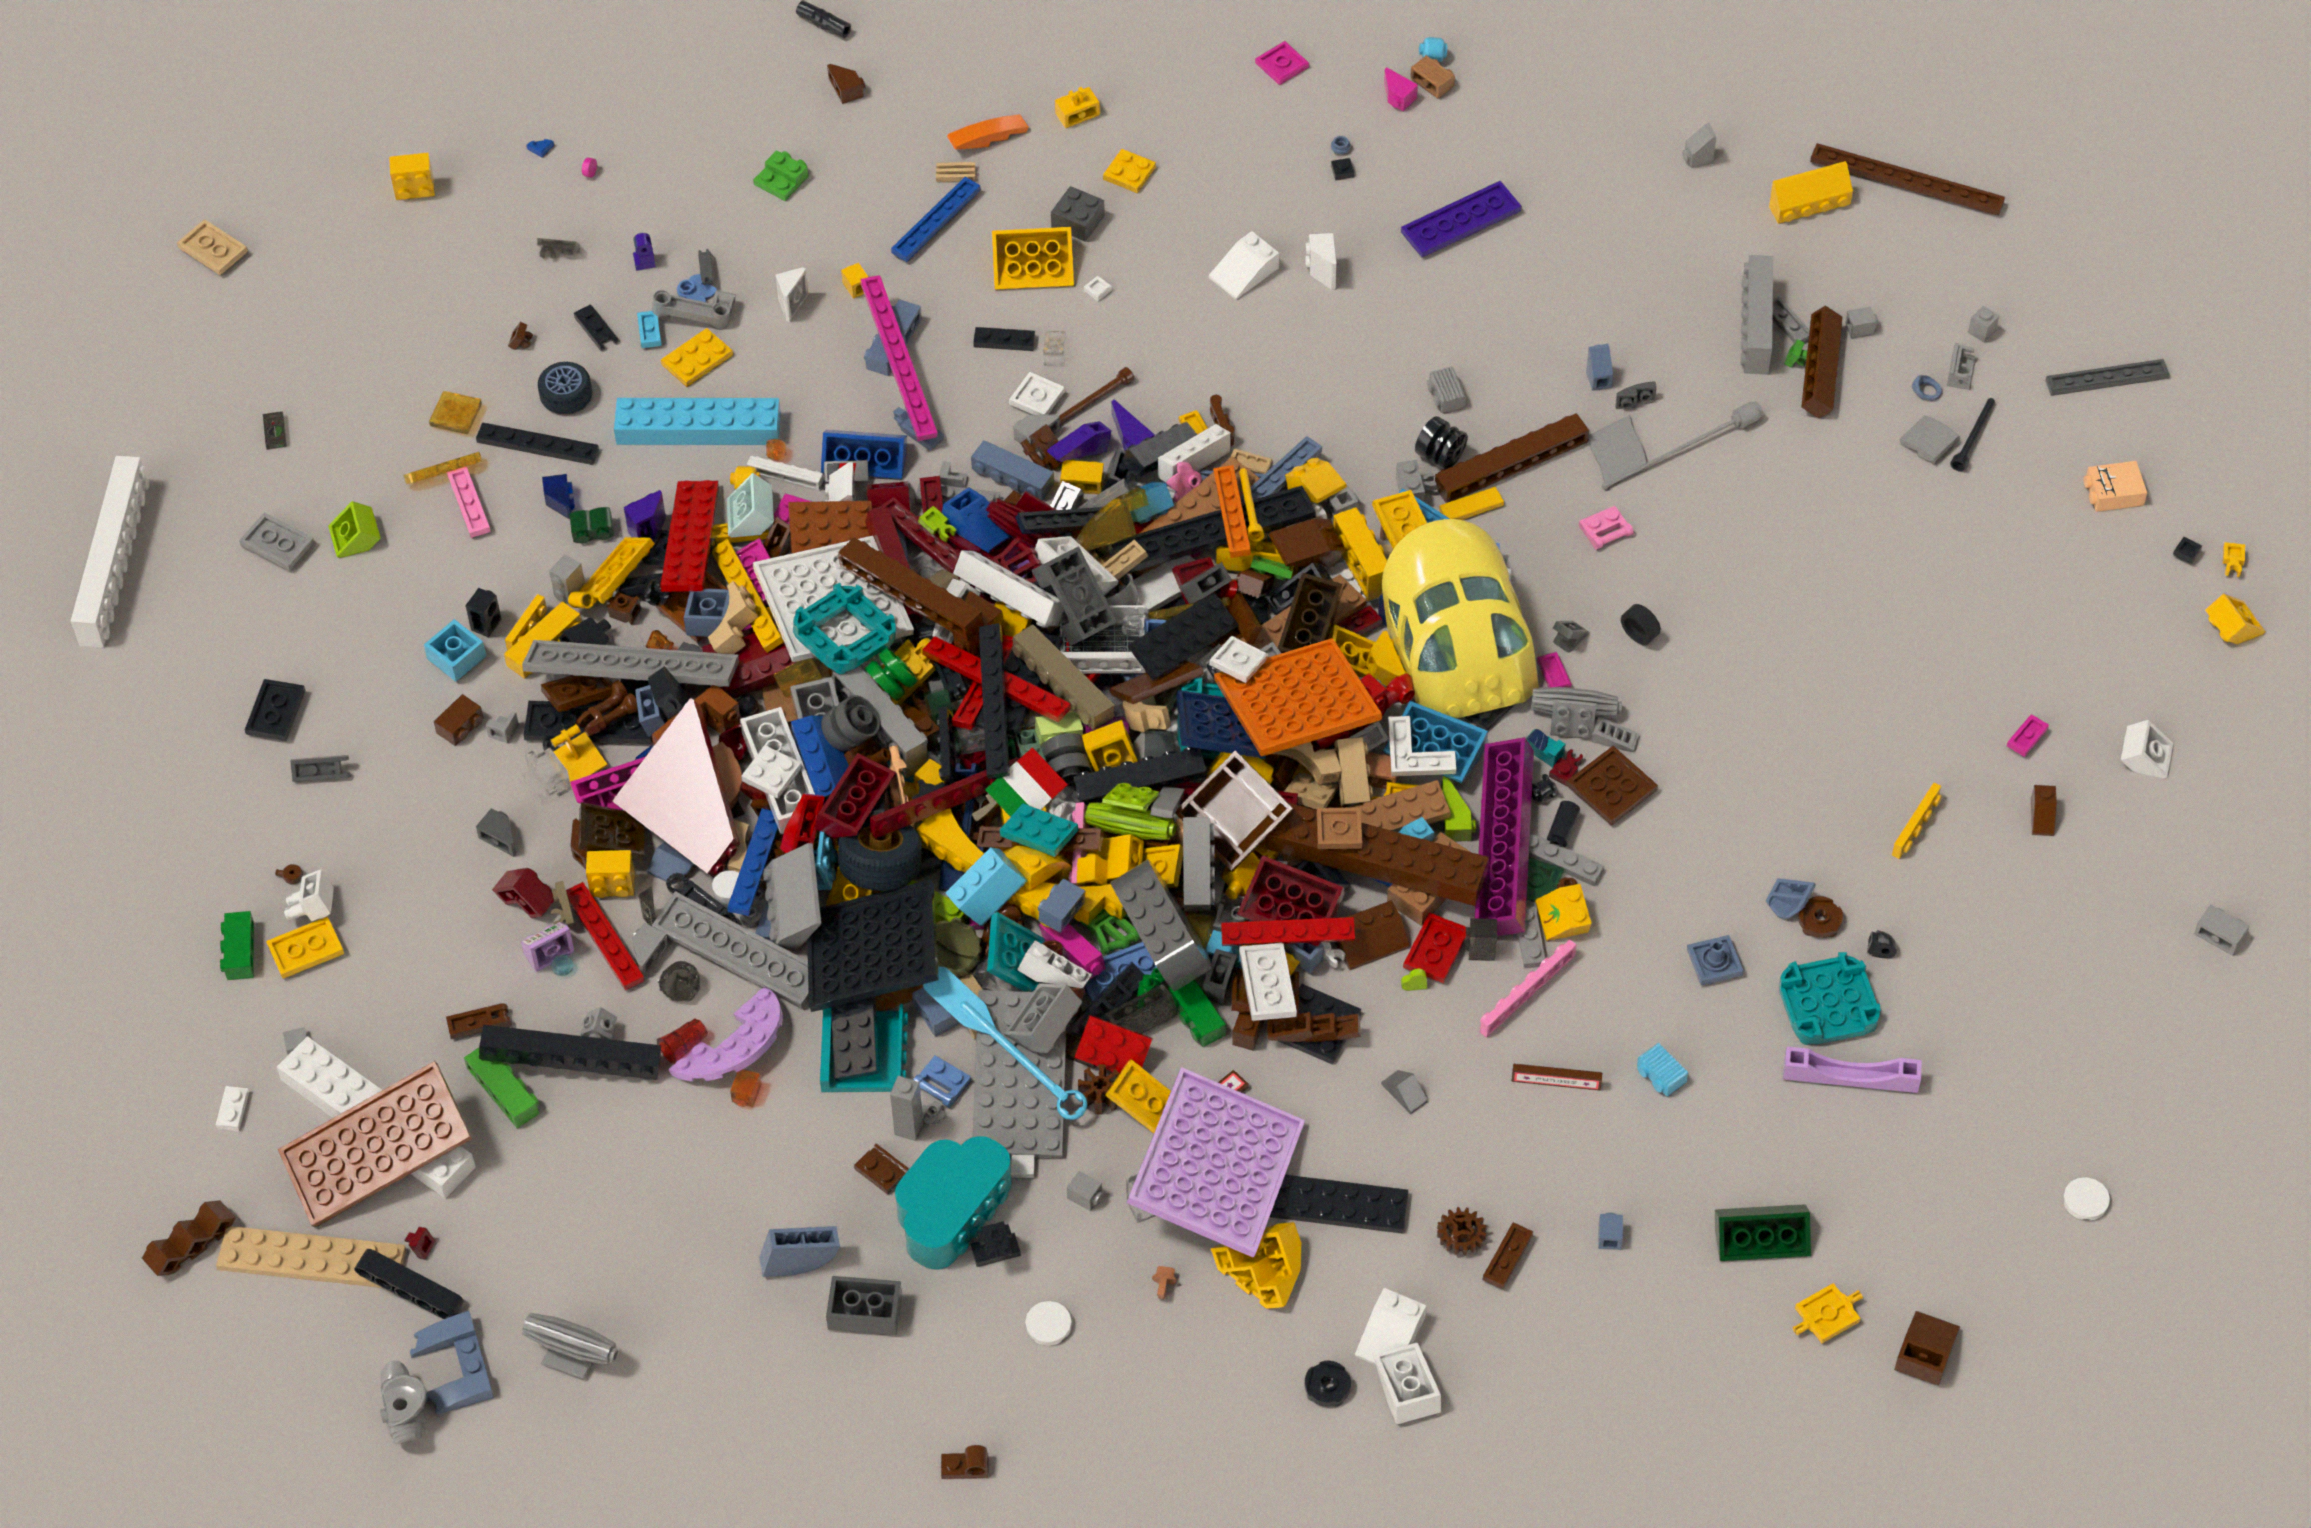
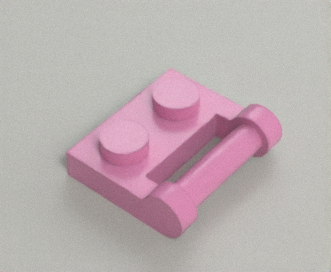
(1602, 523)

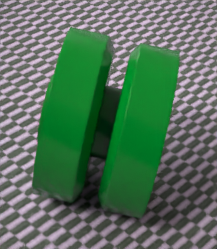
(895, 671)

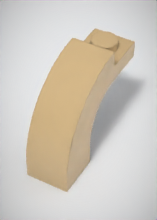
(1146, 715)

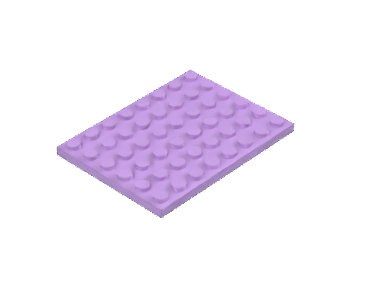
(1216, 1162)

